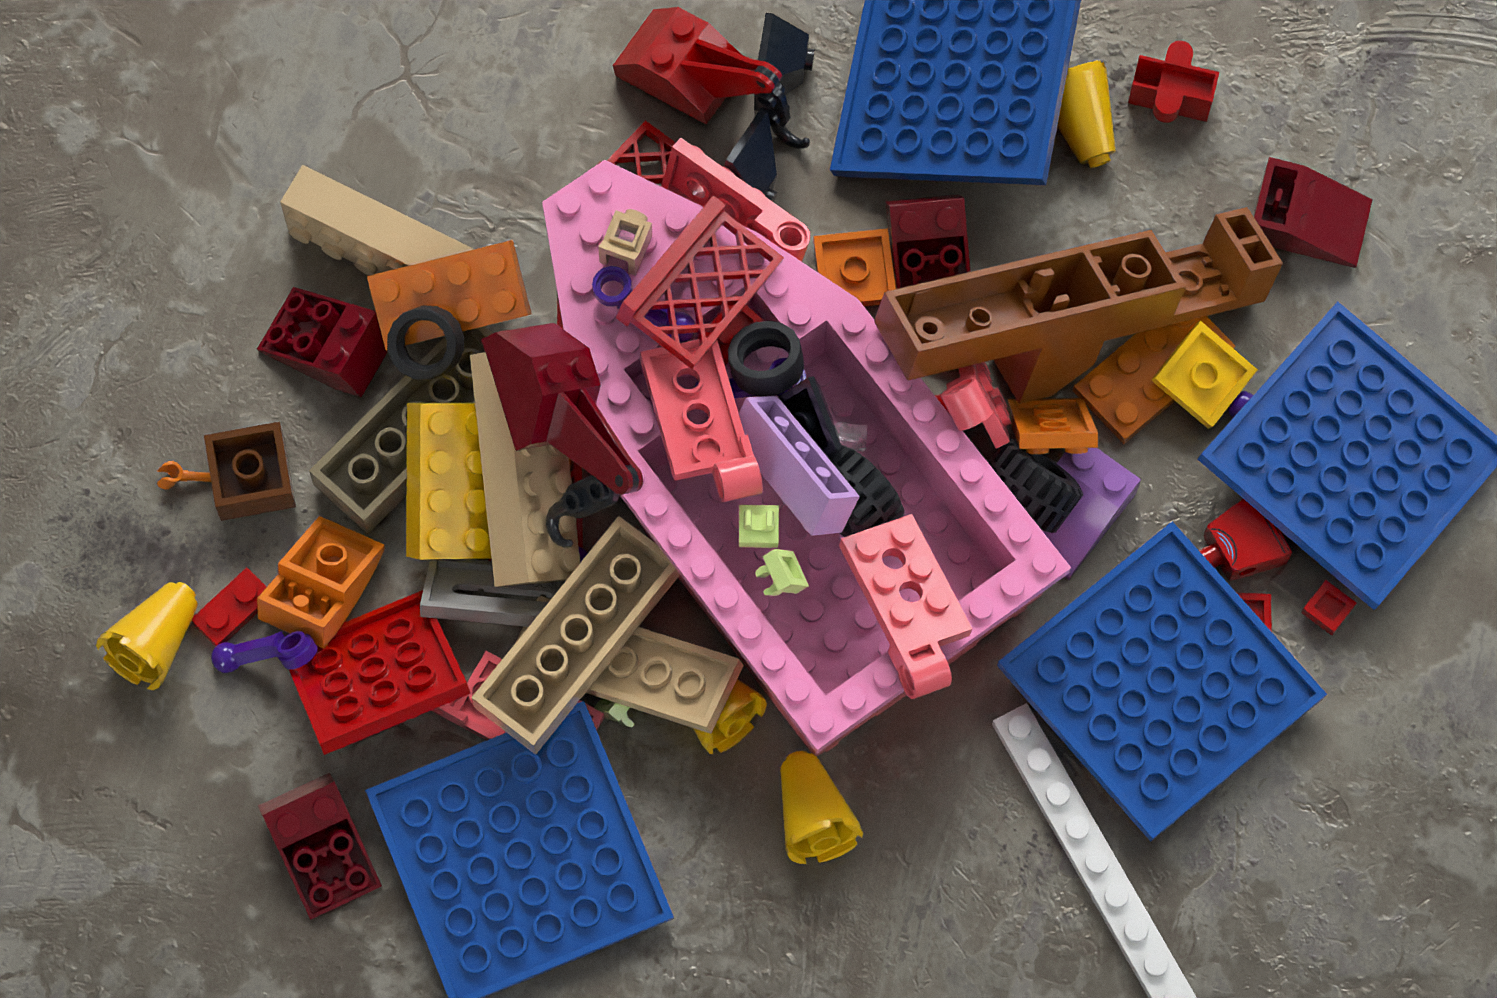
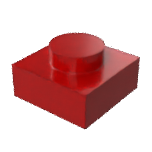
(1328, 607)

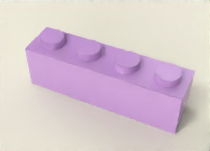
(797, 467)

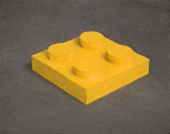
(1204, 374)

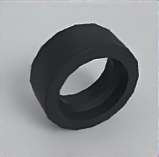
(399, 353)
(771, 381)

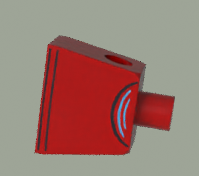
(1244, 543)

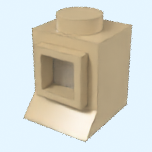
(626, 239)

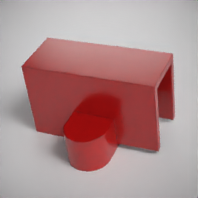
(1174, 85)

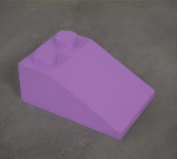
(1106, 493)

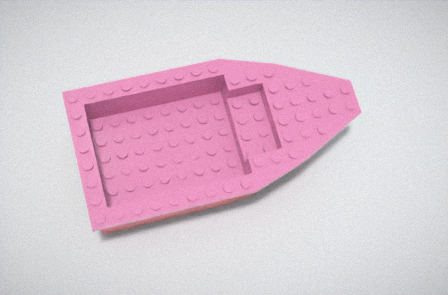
(823, 647)

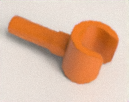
(178, 474)

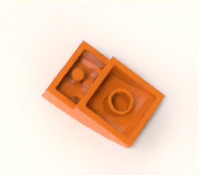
(320, 581)

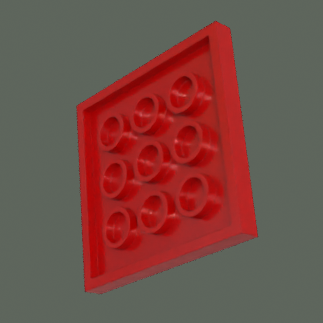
(378, 674)

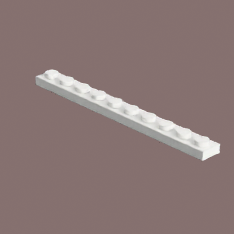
(1091, 855)

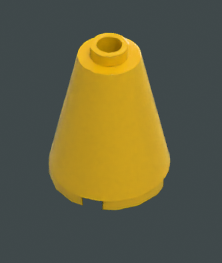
(1087, 114)
(150, 635)
(734, 719)
(814, 811)

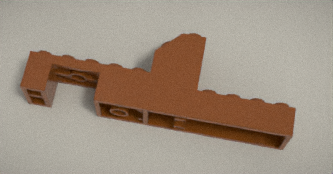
(1055, 310)

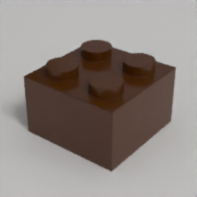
(249, 471)

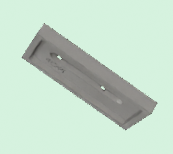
(449, 575)

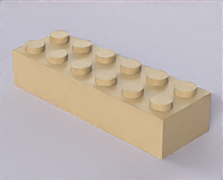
(359, 226)
(519, 494)
(576, 635)

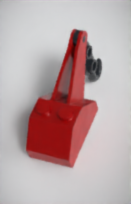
(697, 68)

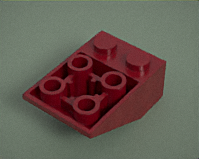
(1311, 213)
(927, 238)
(326, 340)
(320, 845)

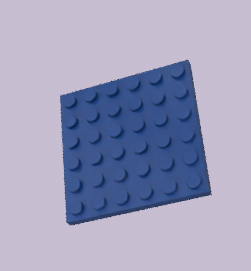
(956, 90)
(1354, 455)
(1161, 680)
(519, 857)

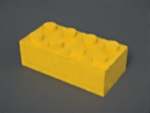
(445, 484)

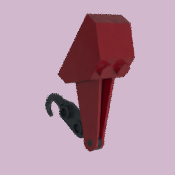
(551, 399)

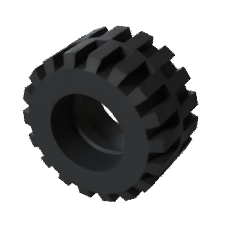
(1038, 484)
(877, 498)

